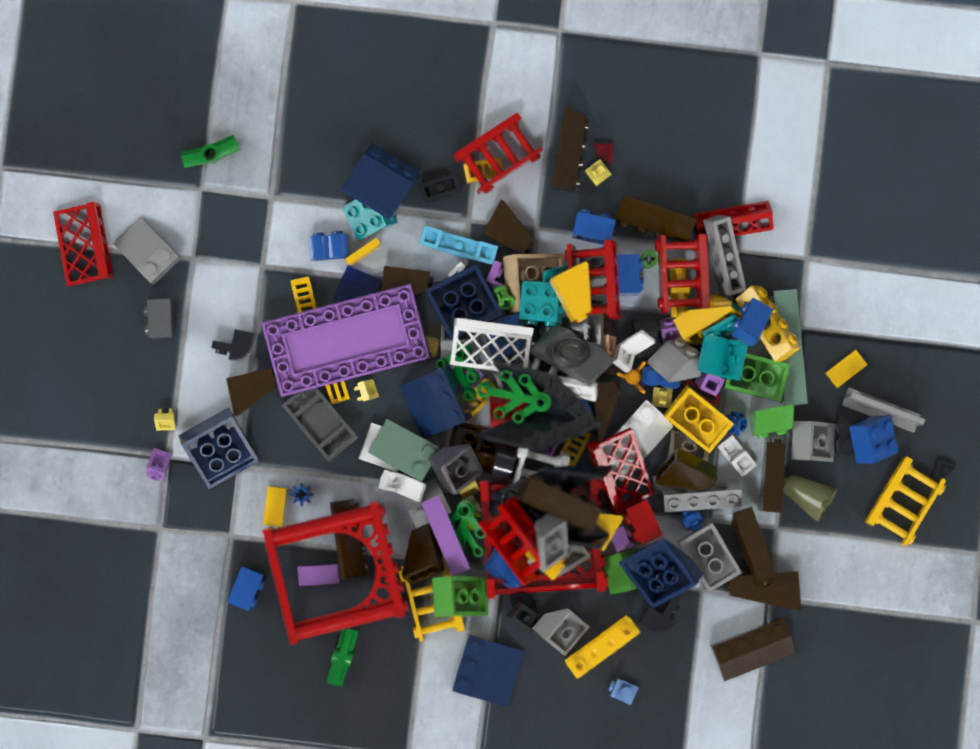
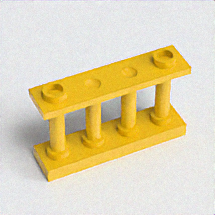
(886, 500)
(454, 622)
(602, 646)

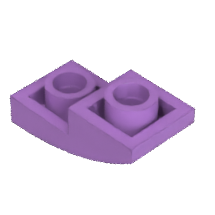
(318, 574)

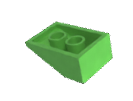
(760, 378)
(771, 420)
(460, 596)

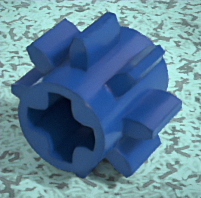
(739, 421)
(297, 490)
(691, 520)

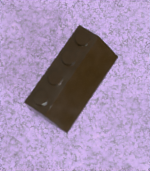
(569, 151)
(654, 219)
(483, 449)
(559, 504)
(348, 547)
(753, 649)

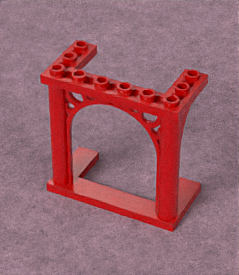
(367, 515)
(587, 579)

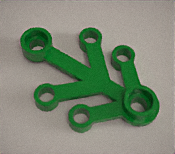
(459, 372)
(517, 396)
(463, 532)

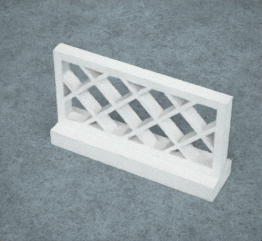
(489, 329)

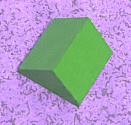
(617, 577)

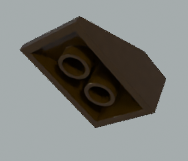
(605, 405)

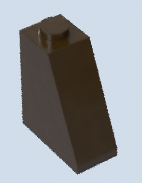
(508, 230)
(397, 277)
(250, 389)
(686, 471)
(422, 555)

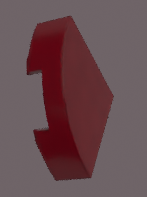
(604, 151)

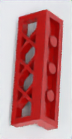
(748, 213)

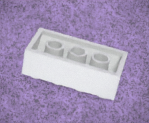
(649, 429)

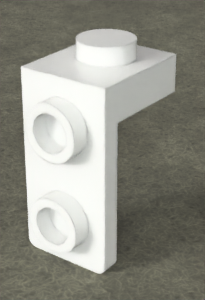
(627, 349)
(402, 485)

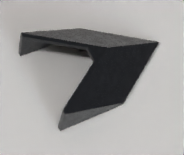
(540, 430)
(568, 478)

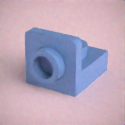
(623, 690)

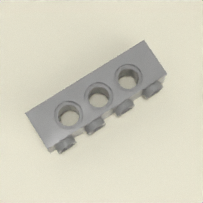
(725, 255)
(720, 495)

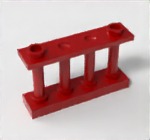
(496, 135)
(699, 263)
(609, 270)
(526, 531)

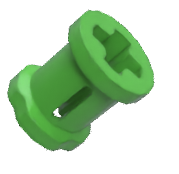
(652, 256)
(504, 296)

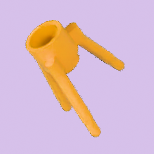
(633, 377)

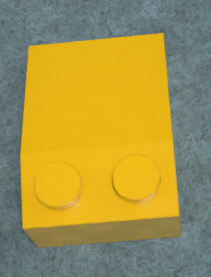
(694, 322)
(698, 419)

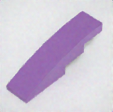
(445, 535)

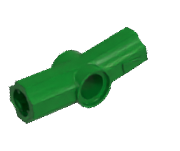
(198, 156)
(342, 657)

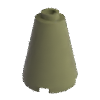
(809, 495)

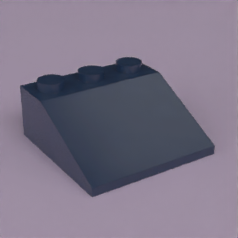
(381, 181)
(463, 297)
(436, 402)
(218, 448)
(661, 571)
(487, 670)

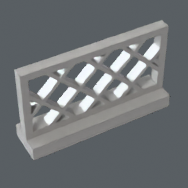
(873, 406)

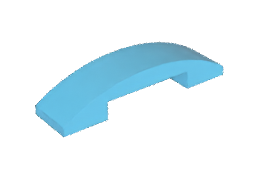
(458, 245)

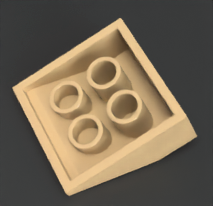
(526, 268)

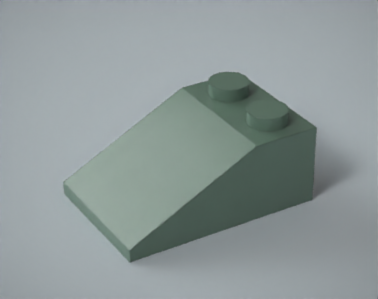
(403, 450)

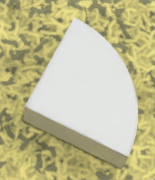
(459, 268)

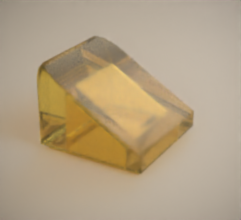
(433, 344)

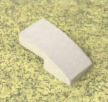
(736, 455)

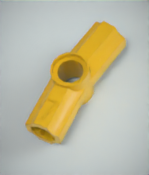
(678, 293)

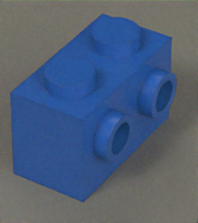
(752, 321)
(246, 588)

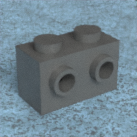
(159, 319)

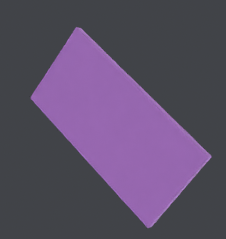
(345, 340)

